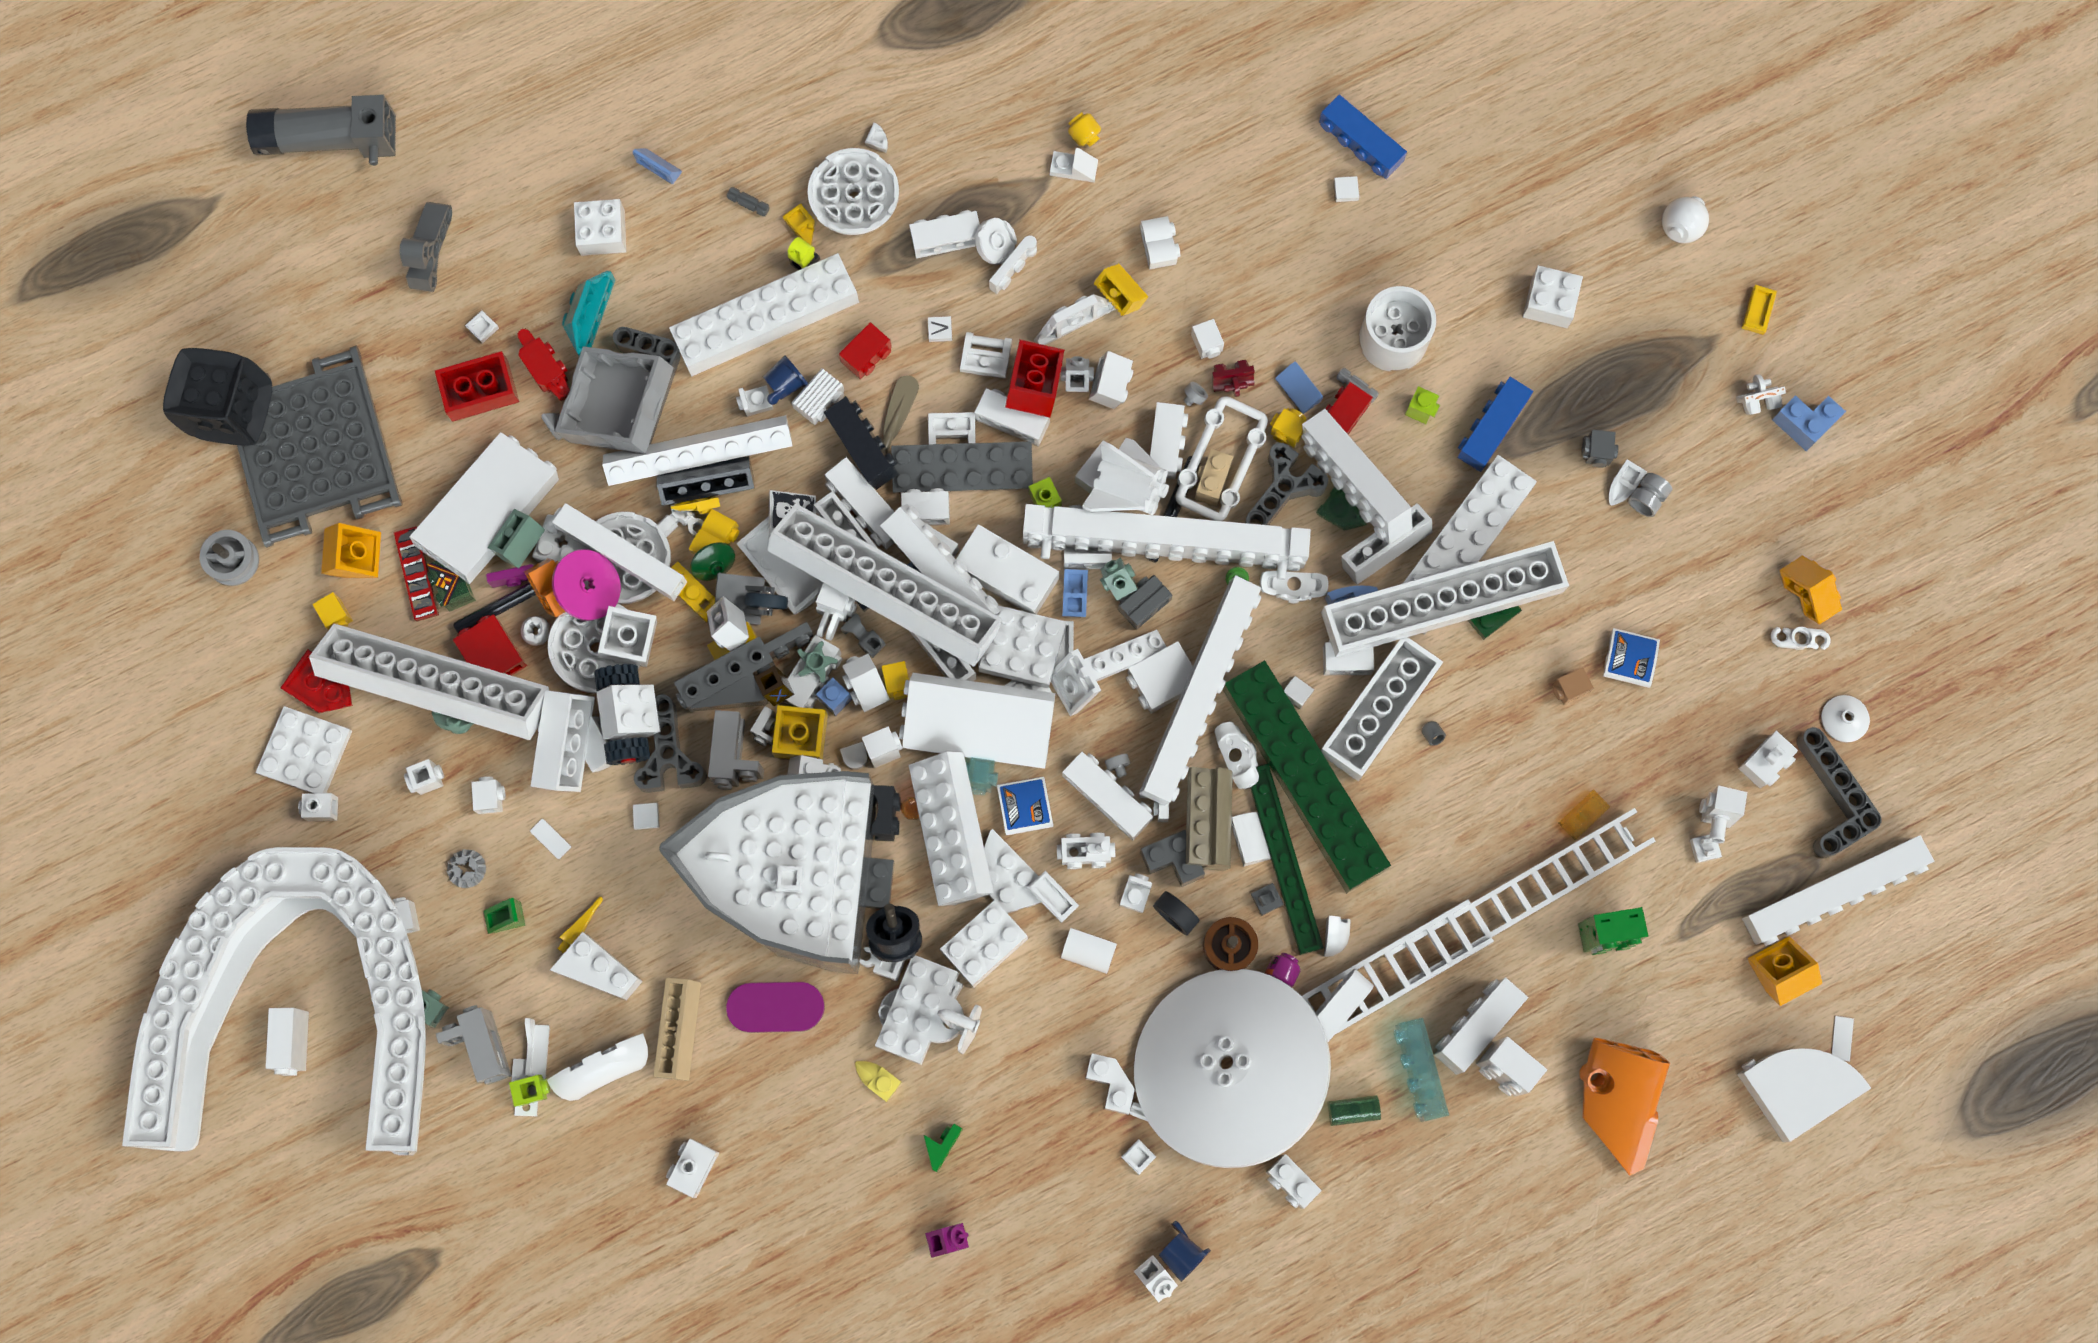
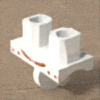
(1771, 395)

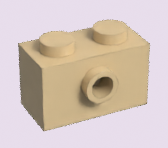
(1213, 477)

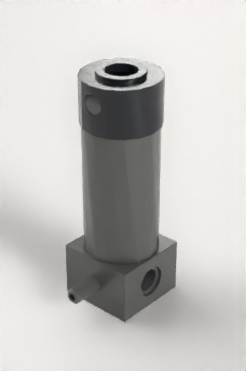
(364, 126)

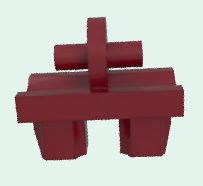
(1233, 379)

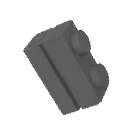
(1145, 601)

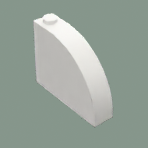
(1801, 1088)

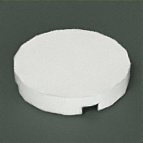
(995, 240)

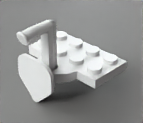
(922, 1011)

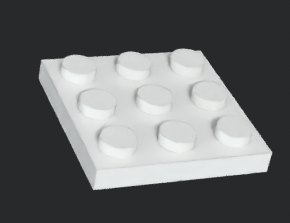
(1024, 647)
(303, 751)

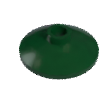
(712, 560)

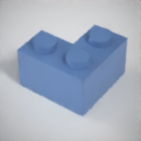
(1807, 425)

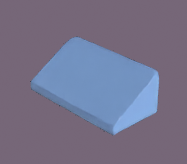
(657, 165)
(1299, 387)

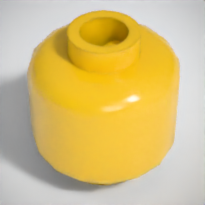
(1084, 129)

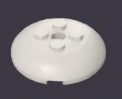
(851, 172)
(638, 532)
(571, 653)

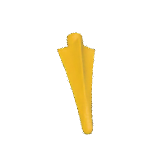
(578, 927)

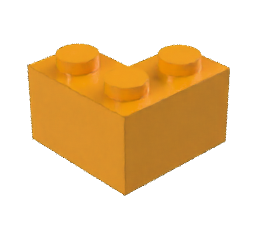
(1814, 588)

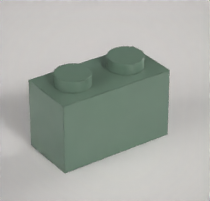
(516, 538)

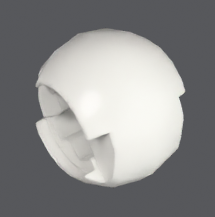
(543, 630)

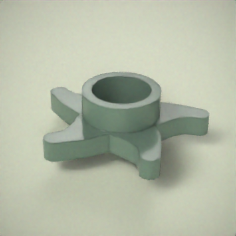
(816, 662)

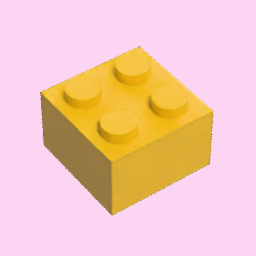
(799, 732)

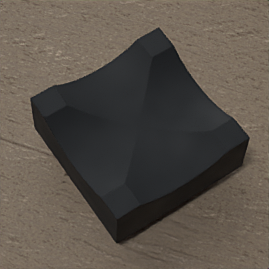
(886, 822)

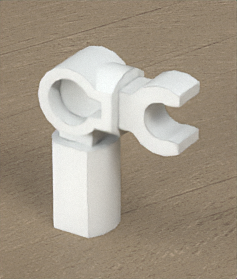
(669, 522)

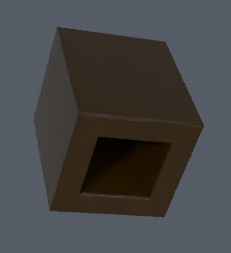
(774, 685)

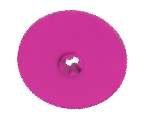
(570, 590)

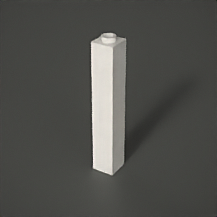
(619, 551)

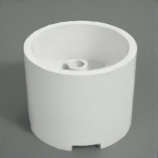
(1399, 311)

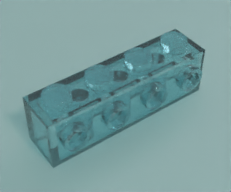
(1421, 1069)

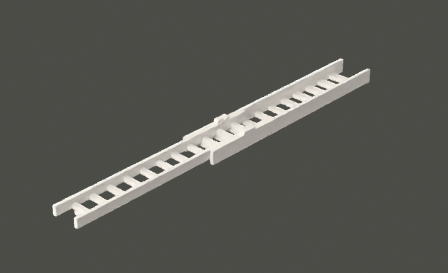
(1471, 948)

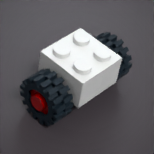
(626, 713)

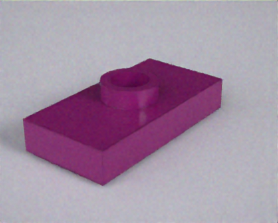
(510, 577)

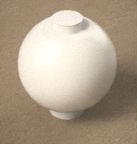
(1685, 219)

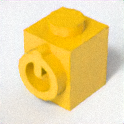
(1288, 426)

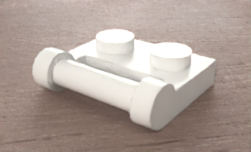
(983, 361)
(951, 426)

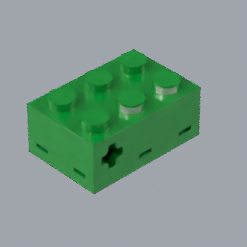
(1613, 930)

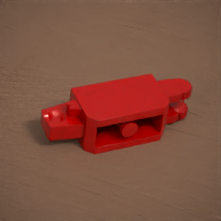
(542, 365)

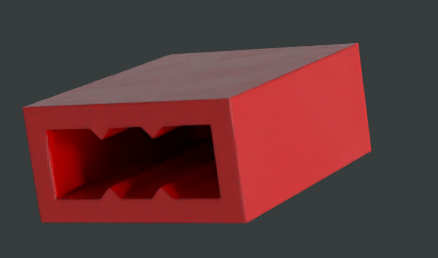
(490, 646)

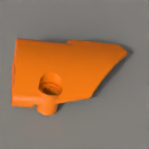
(1623, 1098)

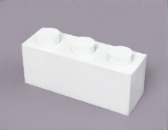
(944, 233)
(1020, 424)
(1168, 437)
(807, 687)

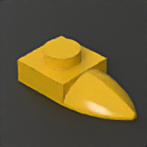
(702, 505)

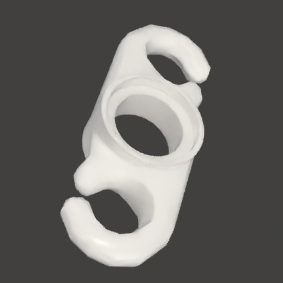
(1810, 634)

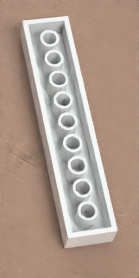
(884, 584)
(1444, 599)
(429, 681)

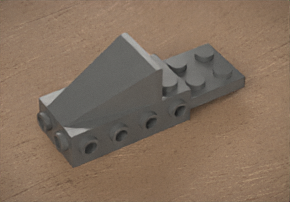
(738, 687)

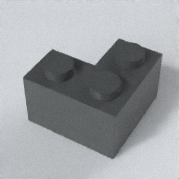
(1171, 852)

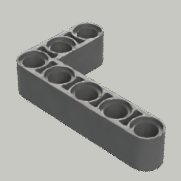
(658, 348)
(1839, 793)

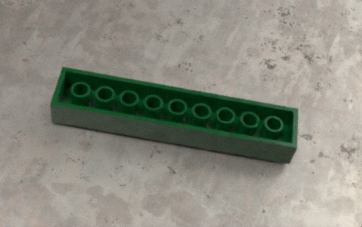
(1306, 777)

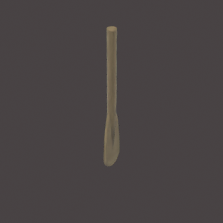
(899, 408)

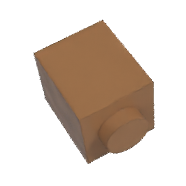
(1572, 686)

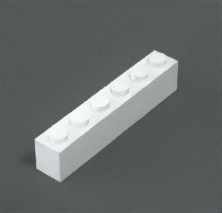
(934, 557)

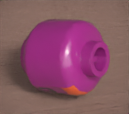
(1284, 968)

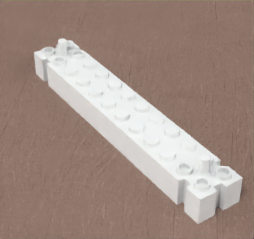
(1166, 537)

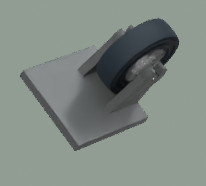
(749, 596)

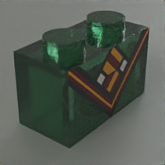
(452, 589)

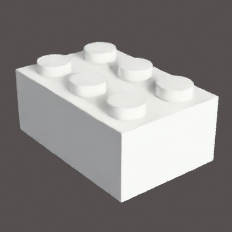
(984, 943)
(1511, 1067)

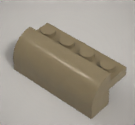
(1209, 818)

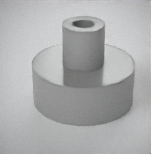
(1195, 394)
(1118, 763)

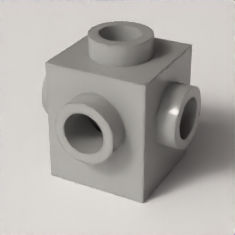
(1077, 374)

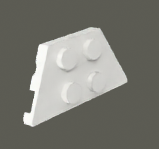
(1073, 317)
(1009, 875)

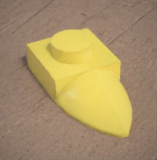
(877, 1079)

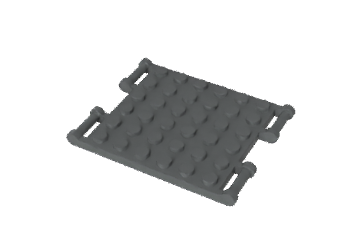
(318, 450)

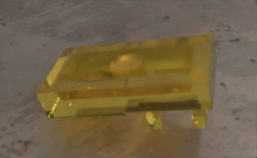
(1584, 814)

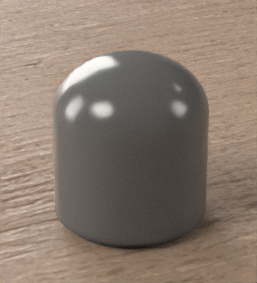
(1431, 730)

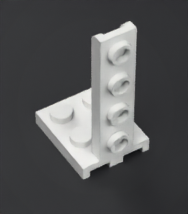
(1077, 677)

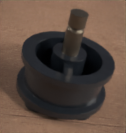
(894, 933)

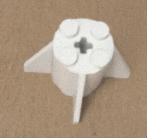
(1127, 480)

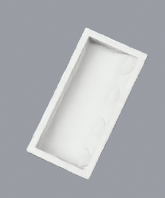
(787, 579)

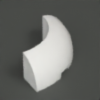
(600, 1069)

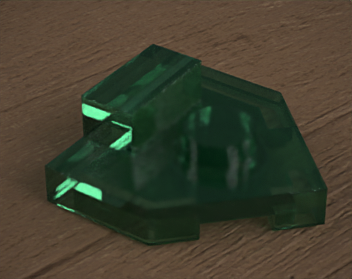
(1340, 512)

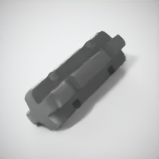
(748, 201)

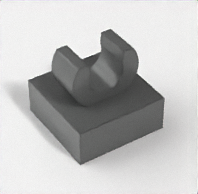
(1267, 899)

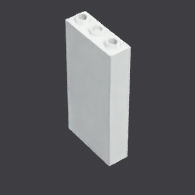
(480, 503)
(977, 720)

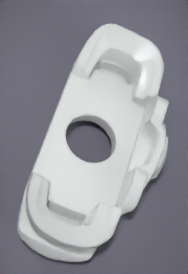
(1312, 586)
(1244, 770)

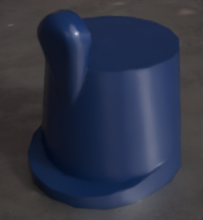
(783, 380)
(1182, 1254)

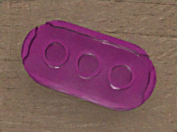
(775, 1007)

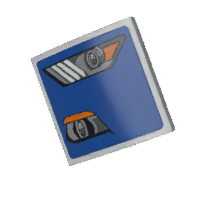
(1631, 658)
(1025, 806)

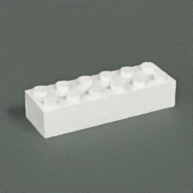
(1357, 477)
(1381, 707)
(950, 828)

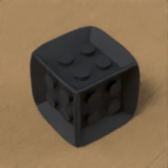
(217, 396)

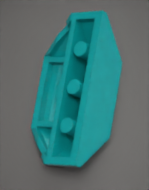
(587, 310)

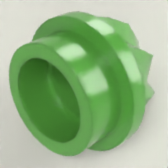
(1236, 571)

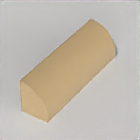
(677, 1029)

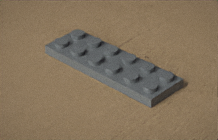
(963, 466)

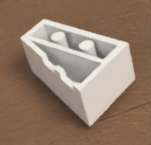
(596, 967)

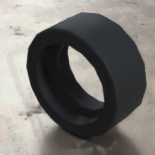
(1176, 913)

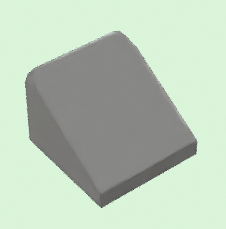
(551, 421)

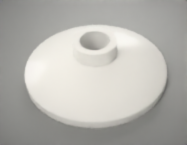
(1834, 719)

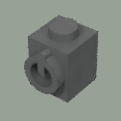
(1599, 448)

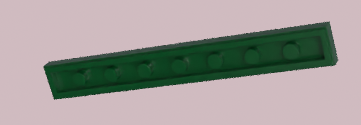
(1285, 863)

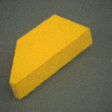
(800, 223)

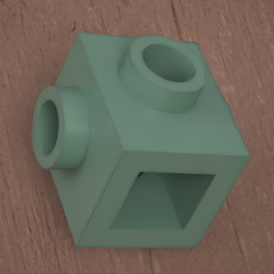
(1118, 578)
(434, 1008)

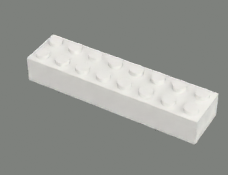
(764, 314)
(1476, 520)

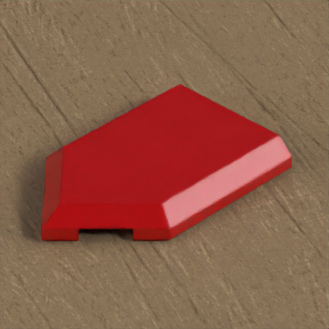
(315, 691)

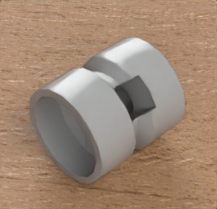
(1650, 495)

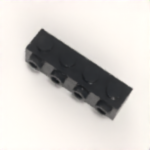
(861, 443)
(706, 481)

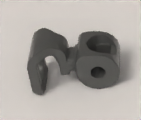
(868, 641)

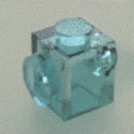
(982, 775)

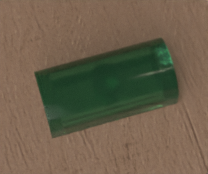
(1354, 1110)

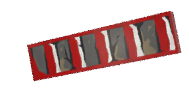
(415, 575)

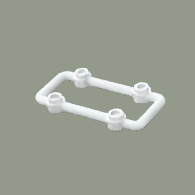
(1188, 477)

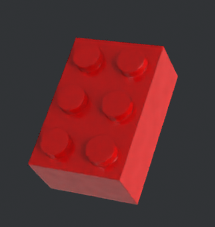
(1035, 378)
(476, 386)

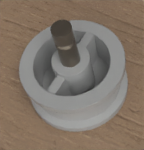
(229, 557)

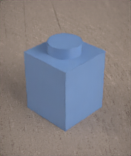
(834, 696)

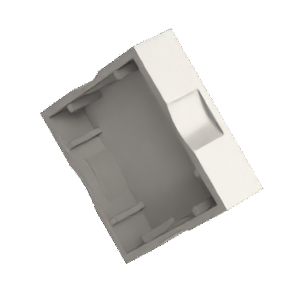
(614, 400)

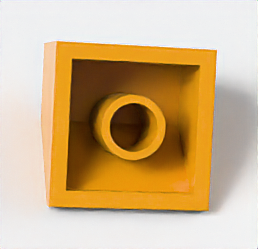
(350, 551)
(1785, 970)

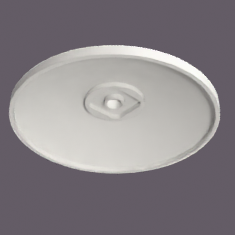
(1262, 1099)

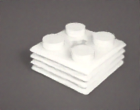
(548, 543)

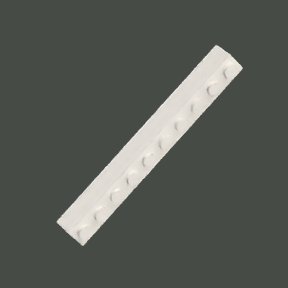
(835, 512)
(1200, 690)

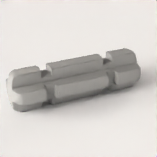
(1345, 376)

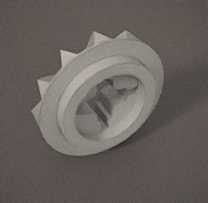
(471, 878)

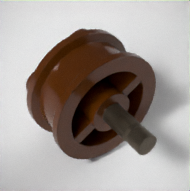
(1230, 944)

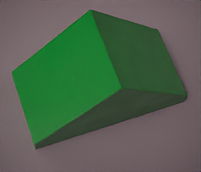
(504, 916)

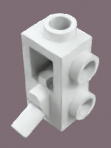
(1092, 850)

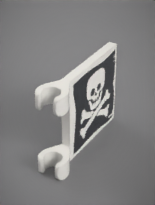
(782, 502)

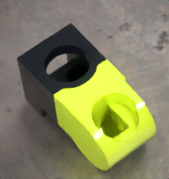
(801, 254)

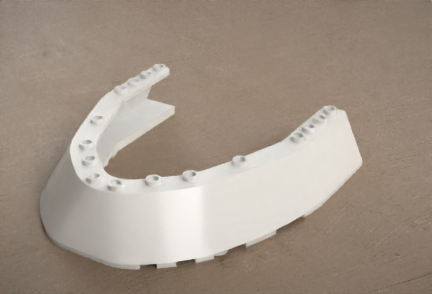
(212, 962)

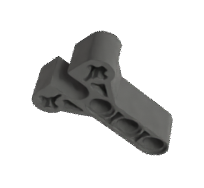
(423, 249)
(1298, 486)
(658, 765)

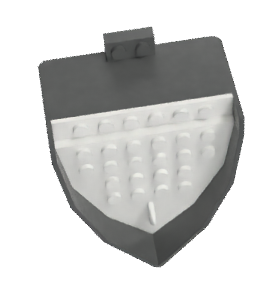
(797, 820)

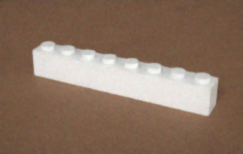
(698, 450)
(1837, 890)

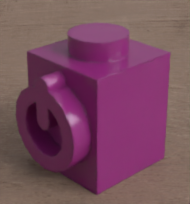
(952, 1239)

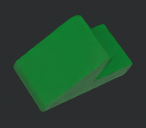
(937, 1152)

